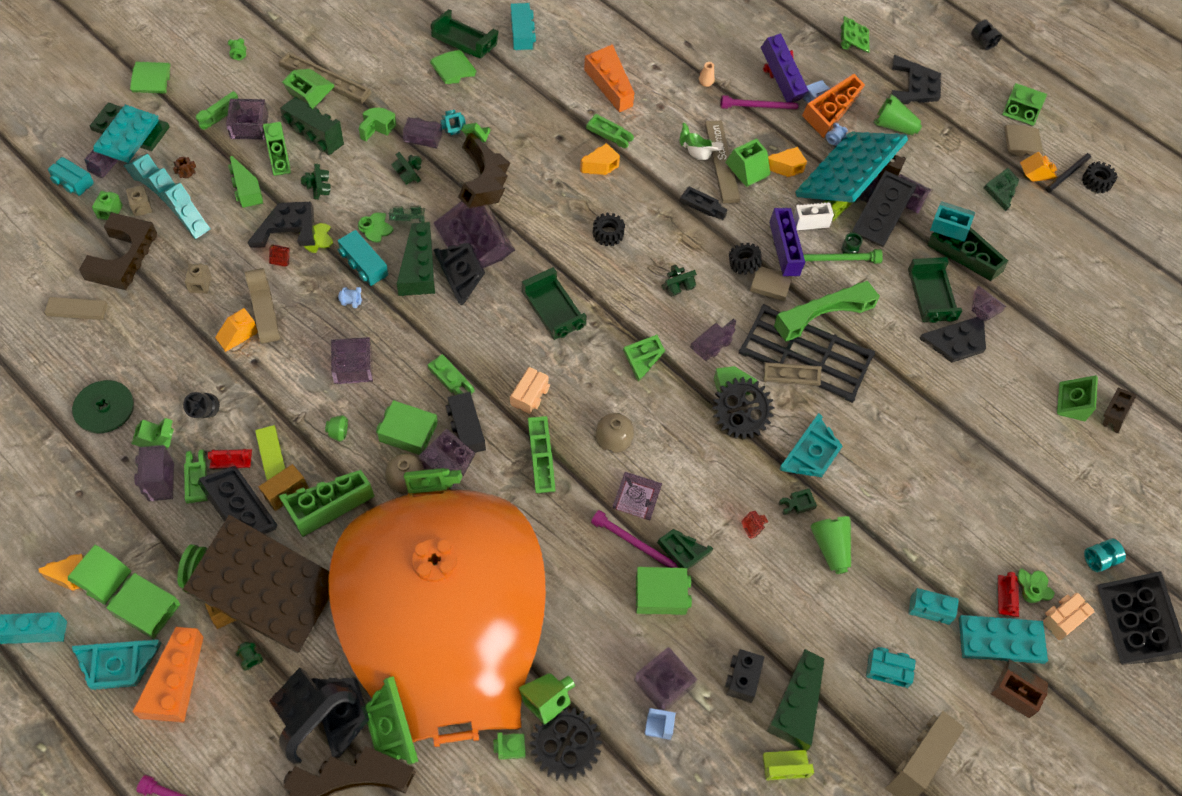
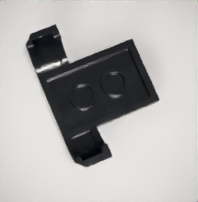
(304, 706)

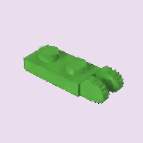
(215, 112)
(610, 131)
(449, 375)
(192, 473)

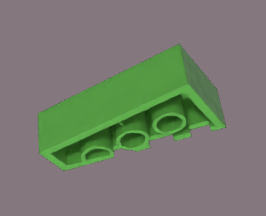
(326, 501)

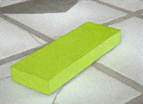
(270, 451)

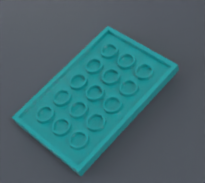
(851, 166)

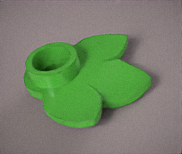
(375, 227)
(1034, 586)

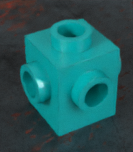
(459, 121)

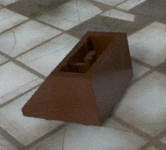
(1020, 689)

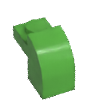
(376, 120)
(153, 434)

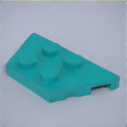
(813, 451)
(115, 663)

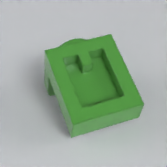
(481, 133)
(509, 746)

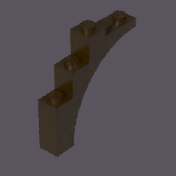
(492, 171)
(371, 769)

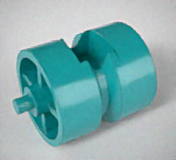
(1105, 555)

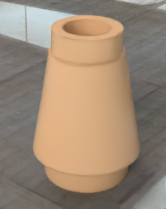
(707, 75)

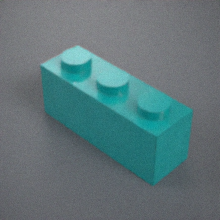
(522, 26)
(362, 258)
(32, 628)

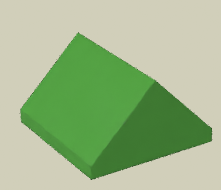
(1077, 398)

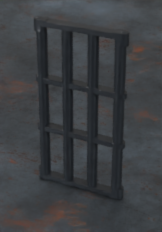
(812, 346)

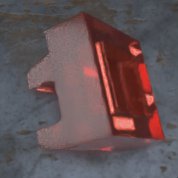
(279, 255)
(754, 523)

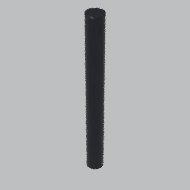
(1068, 172)

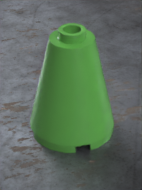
(897, 117)
(834, 542)

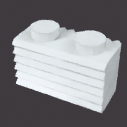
(813, 216)

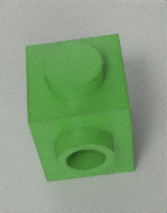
(106, 204)

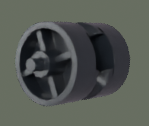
(986, 34)
(201, 405)

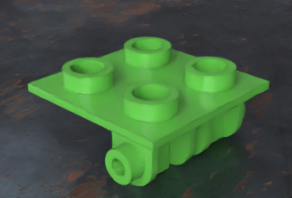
(854, 34)

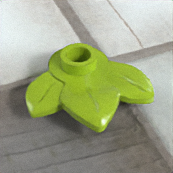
(321, 238)

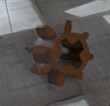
(184, 167)

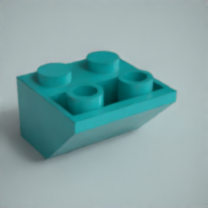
(952, 221)

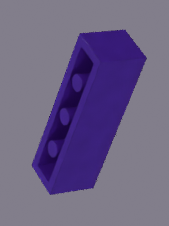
(784, 68)
(787, 242)

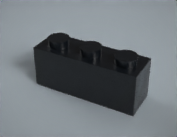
(465, 421)

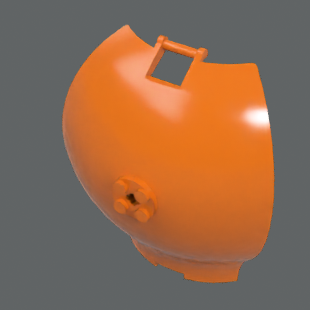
(446, 631)

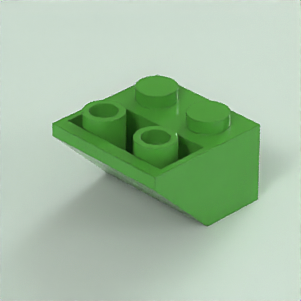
(307, 86)
(1024, 104)
(749, 162)

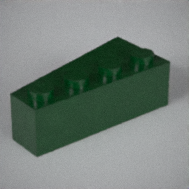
(313, 125)
(797, 709)

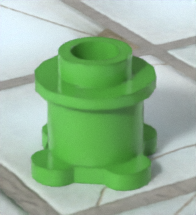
(237, 49)

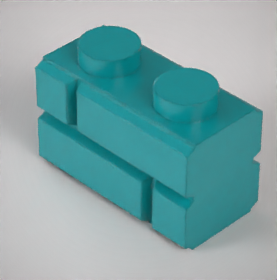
(70, 176)
(933, 606)
(890, 667)

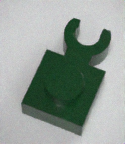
(800, 501)

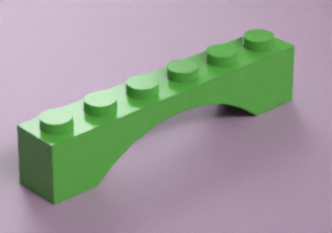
(855, 298)

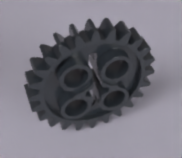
(737, 392)
(583, 753)

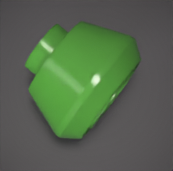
(337, 428)

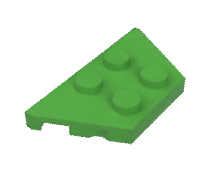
(389, 724)

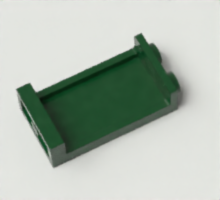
(463, 36)
(933, 290)
(553, 304)

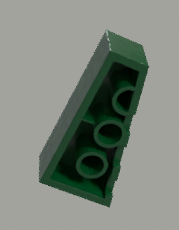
(973, 253)
(417, 269)

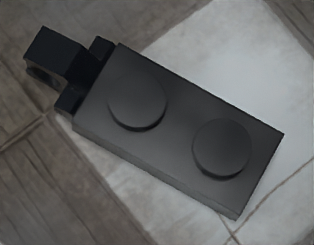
(703, 203)

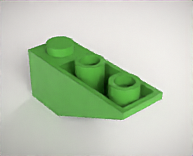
(277, 148)
(247, 185)

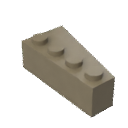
(926, 756)

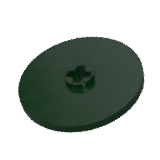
(109, 418)

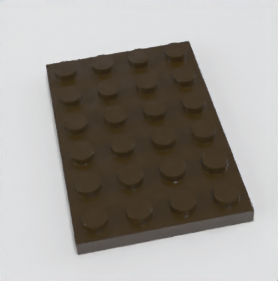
(261, 584)

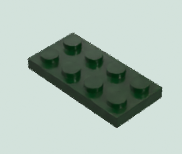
(108, 114)

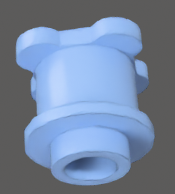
(836, 135)
(351, 297)

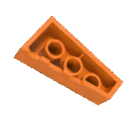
(609, 75)
(832, 104)
(172, 680)

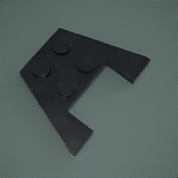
(923, 82)
(285, 219)

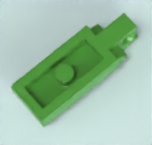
(431, 480)

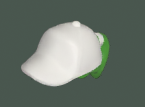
(696, 145)

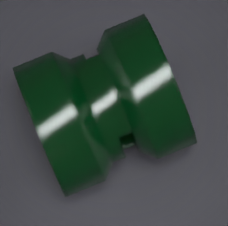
(851, 243)

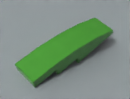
(541, 454)

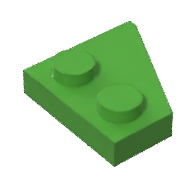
(643, 355)

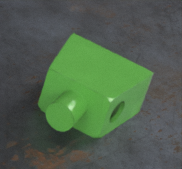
(547, 696)

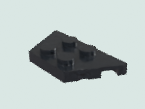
(461, 269)
(958, 340)
(344, 719)

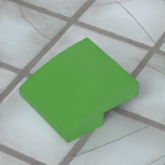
(453, 66)
(150, 77)
(99, 574)

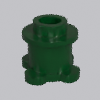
(248, 655)

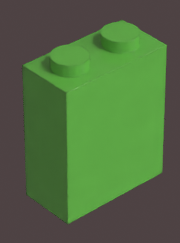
(407, 427)
(662, 590)
(143, 605)

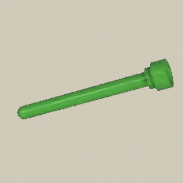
(873, 256)

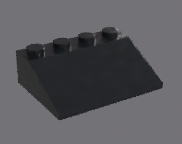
(1142, 619)

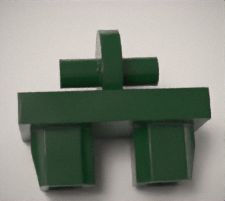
(413, 163)
(315, 181)
(672, 284)

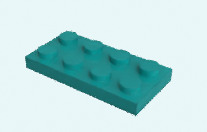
(126, 133)
(1003, 639)

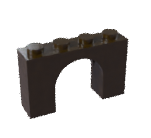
(121, 271)

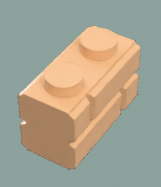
(529, 390)
(1067, 616)

